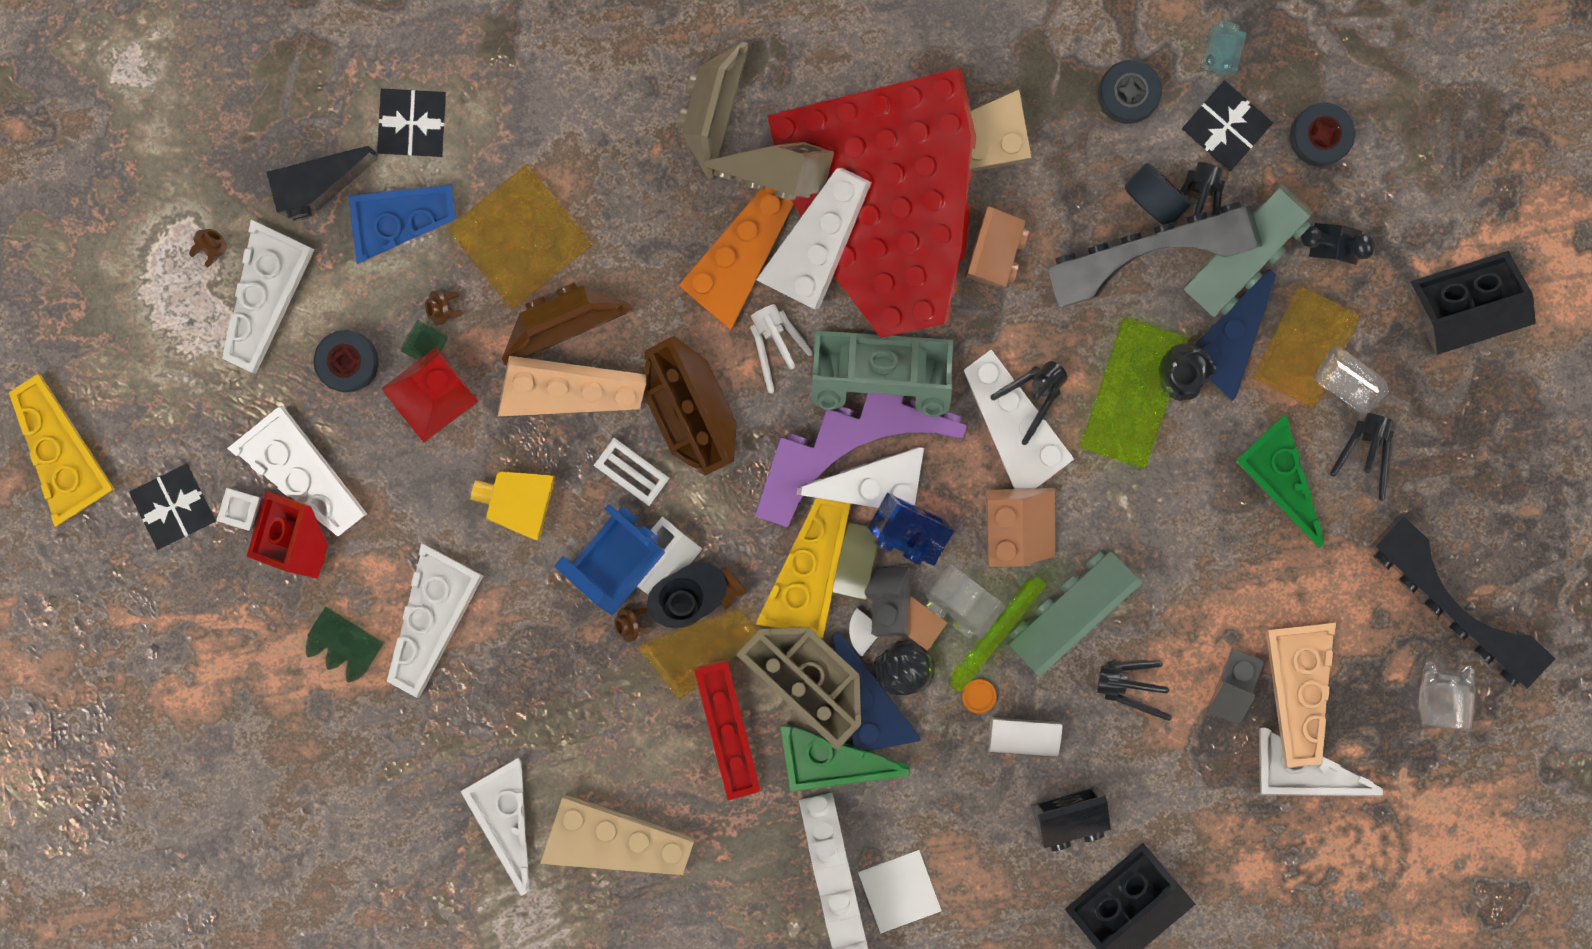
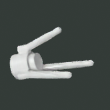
(769, 323)

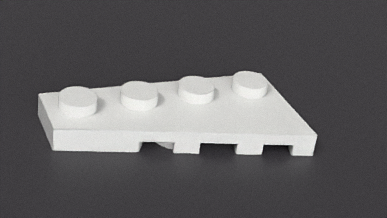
(815, 245)
(266, 287)
(1008, 423)
(294, 464)
(434, 609)

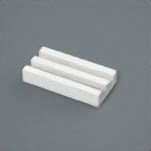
(655, 489)

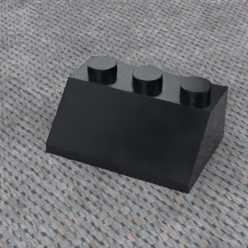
(1473, 302)
(1130, 903)

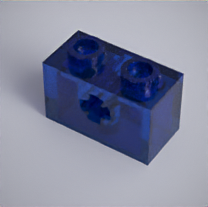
(927, 536)

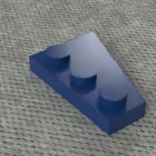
(397, 216)

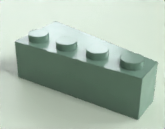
(1224, 277)

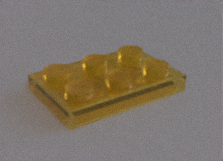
(1302, 343)

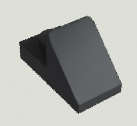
(891, 601)
(1236, 686)

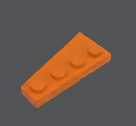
(734, 261)

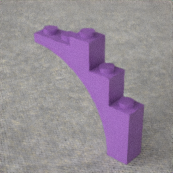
(840, 433)

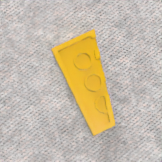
(64, 463)
(808, 575)

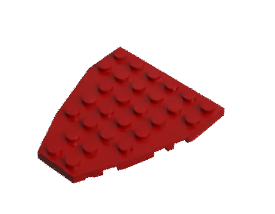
(915, 218)

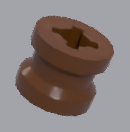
(734, 587)

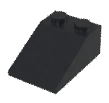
(313, 183)
(1072, 818)

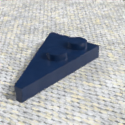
(1234, 334)
(881, 719)

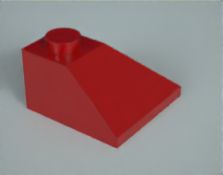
(429, 394)
(288, 537)

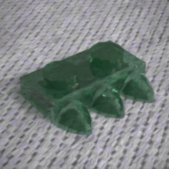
(344, 643)

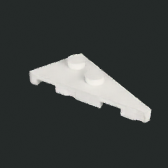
(871, 482)
(1314, 780)
(500, 811)

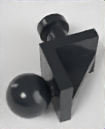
(1338, 243)

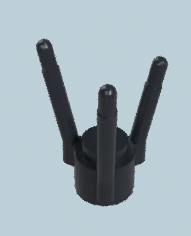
(1206, 181)
(1045, 383)
(1375, 431)
(1114, 681)

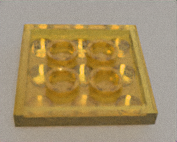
(519, 237)

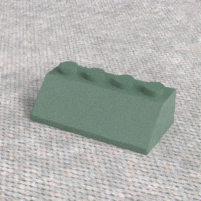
(1073, 613)

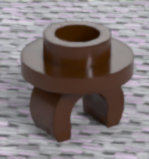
(209, 242)
(438, 309)
(627, 625)

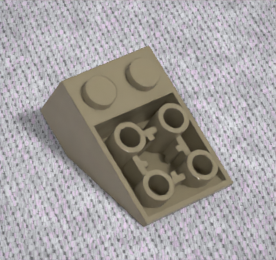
(787, 168)

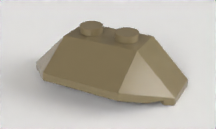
(712, 104)
(808, 679)

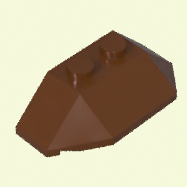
(561, 319)
(689, 406)

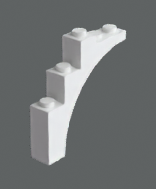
(832, 872)

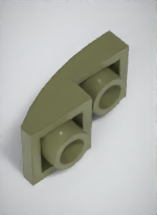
(855, 563)

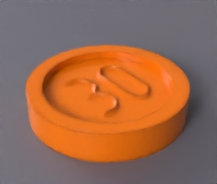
(979, 696)

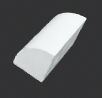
(678, 554)
(1025, 736)

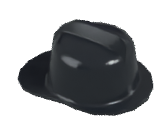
(687, 595)

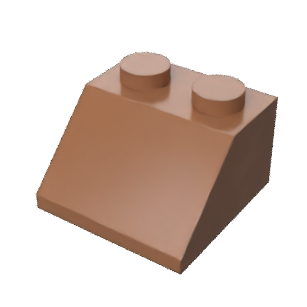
(996, 248)
(1019, 526)

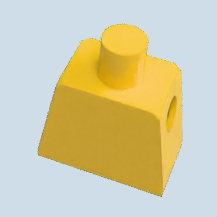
(516, 501)

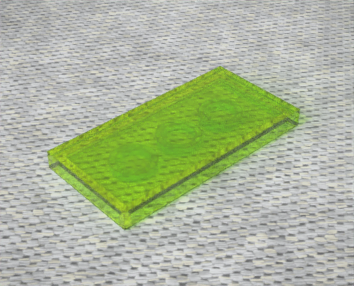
(1130, 395)
(996, 633)

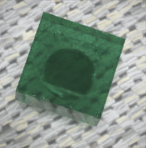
(423, 340)

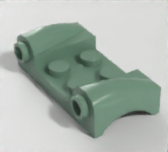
(882, 366)

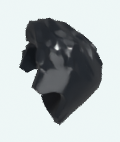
(1185, 371)
(904, 668)

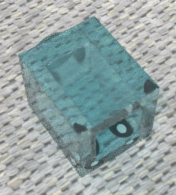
(1223, 49)

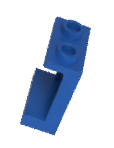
(613, 560)

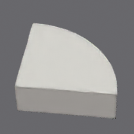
(860, 632)

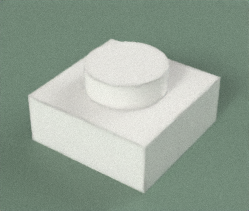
(238, 509)

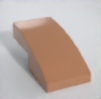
(924, 624)

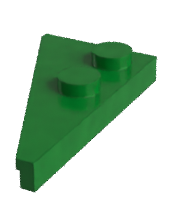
(1277, 470)
(818, 764)

